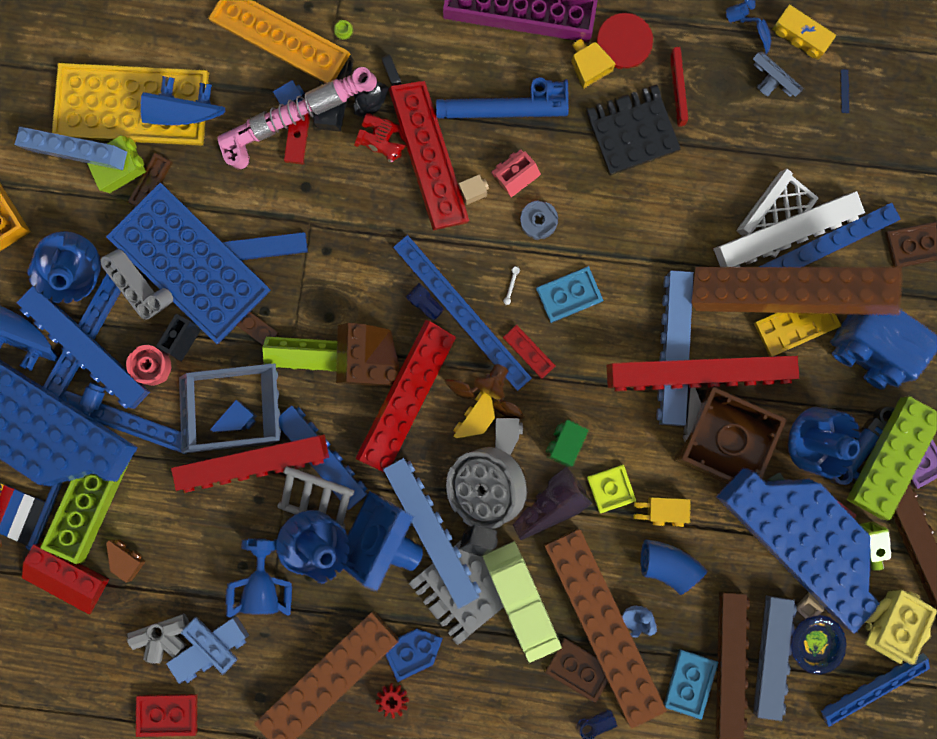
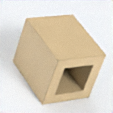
(473, 189)

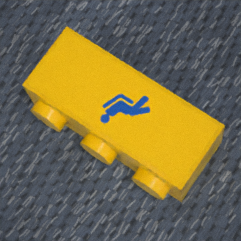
(804, 32)

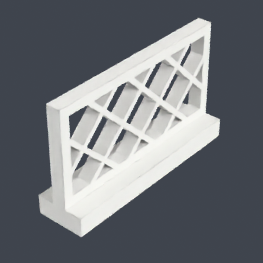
(769, 199)

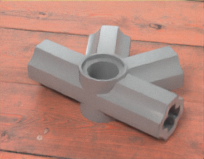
(157, 644)

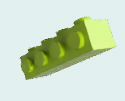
(300, 353)

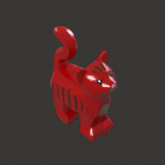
(379, 140)

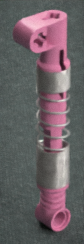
(267, 124)

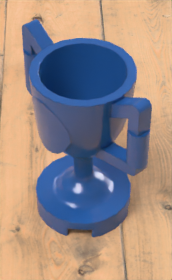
(259, 590)

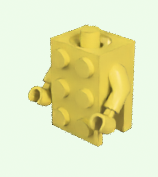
(900, 626)

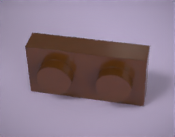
(256, 328)

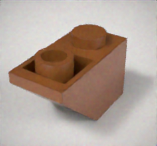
(122, 561)

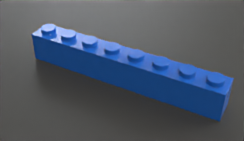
(83, 348)

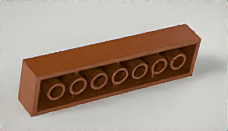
(328, 680)

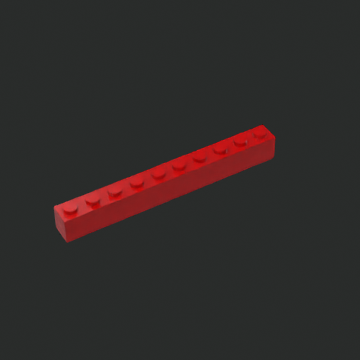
(702, 372)

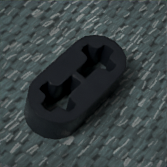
(391, 70)

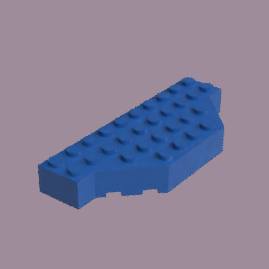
(53, 438)
(810, 538)

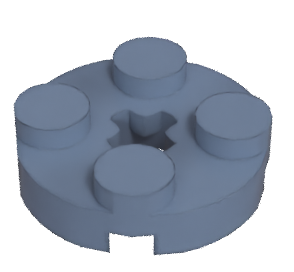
(539, 209)

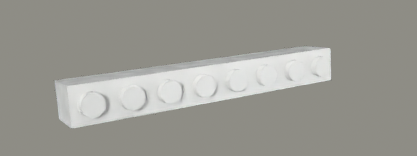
(790, 230)

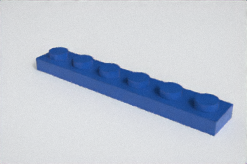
(868, 693)

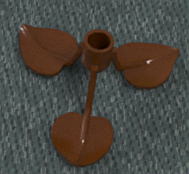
(491, 385)

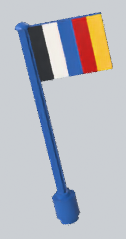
(26, 516)

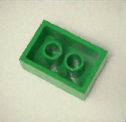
(567, 443)

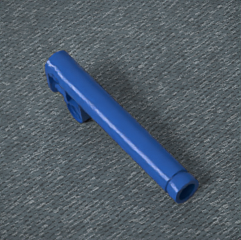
(548, 103)

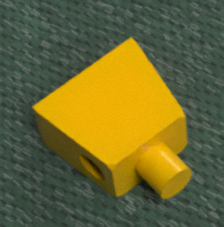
(591, 62)

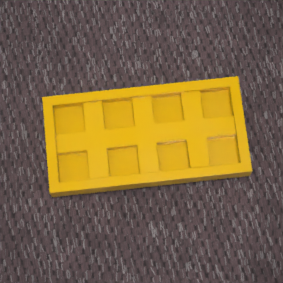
(789, 330)

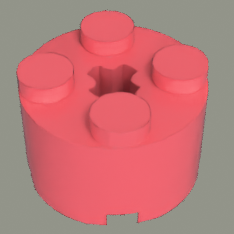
(144, 355)

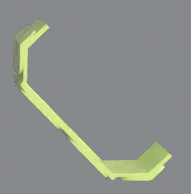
(522, 602)

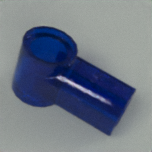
(421, 299)
(599, 724)

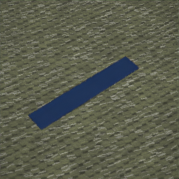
(845, 91)

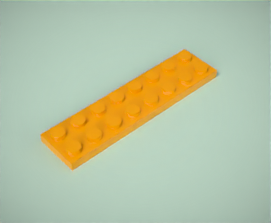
(281, 38)

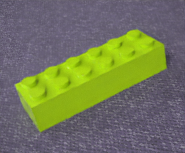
(894, 458)
(80, 517)

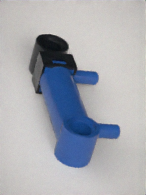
(868, 438)

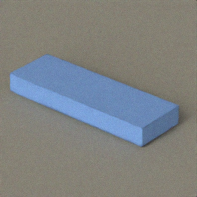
(209, 645)

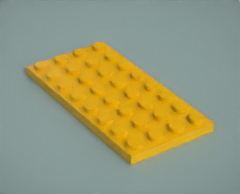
(106, 103)

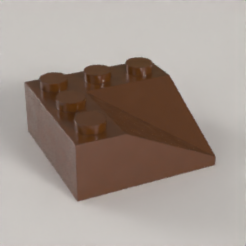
(365, 355)

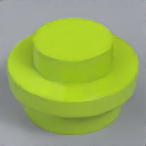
(343, 29)

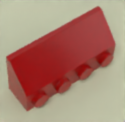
(63, 578)

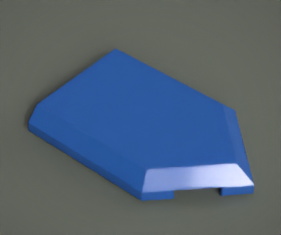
(413, 653)

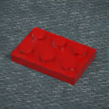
(166, 715)

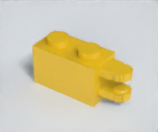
(665, 510)

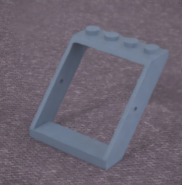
(269, 407)

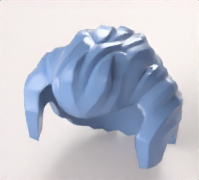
(639, 620)

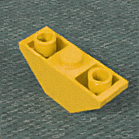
(477, 418)

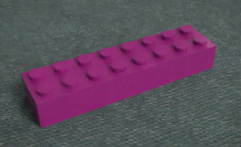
(544, 17)

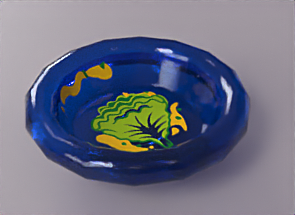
(818, 644)

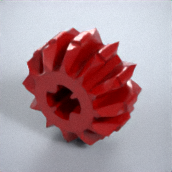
(386, 704)

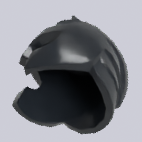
(370, 101)

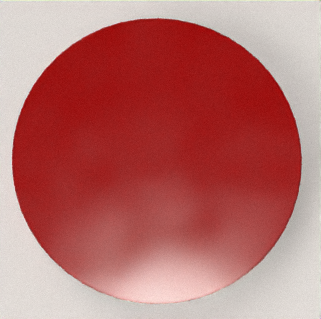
(626, 40)

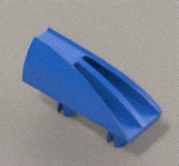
(167, 110)
(25, 336)

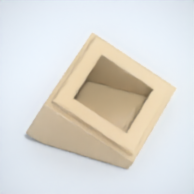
(809, 606)

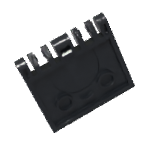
(633, 133)

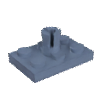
(775, 77)

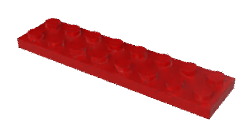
(428, 155)
(406, 396)

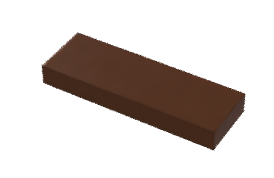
(154, 174)

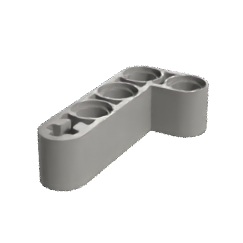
(134, 286)

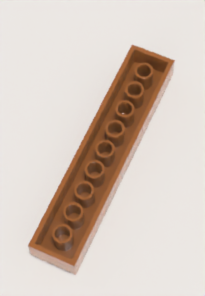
(798, 290)
(605, 628)

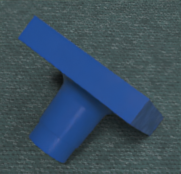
(380, 541)

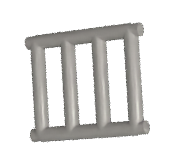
(309, 481)

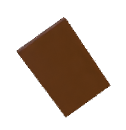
(913, 245)
(577, 670)

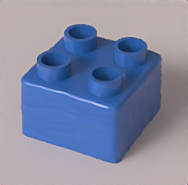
(887, 346)

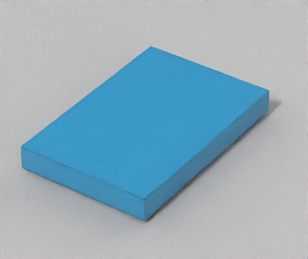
(569, 294)
(690, 684)

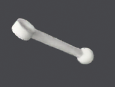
(515, 271)

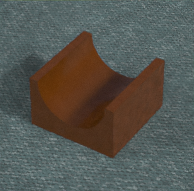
(730, 437)

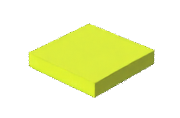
(611, 488)

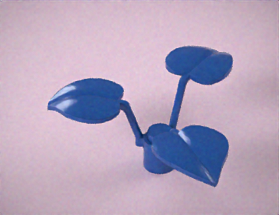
(739, 12)

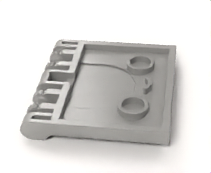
(472, 614)

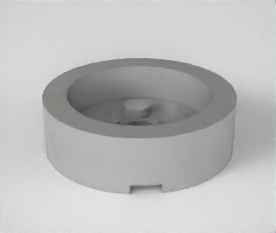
(501, 479)

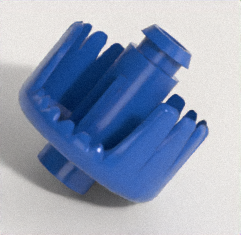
(64, 267)
(823, 441)
(313, 545)

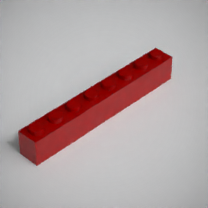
(250, 462)

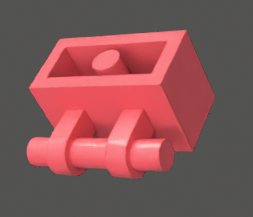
(516, 172)

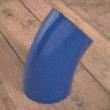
(670, 566)

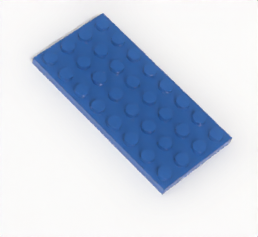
(189, 262)

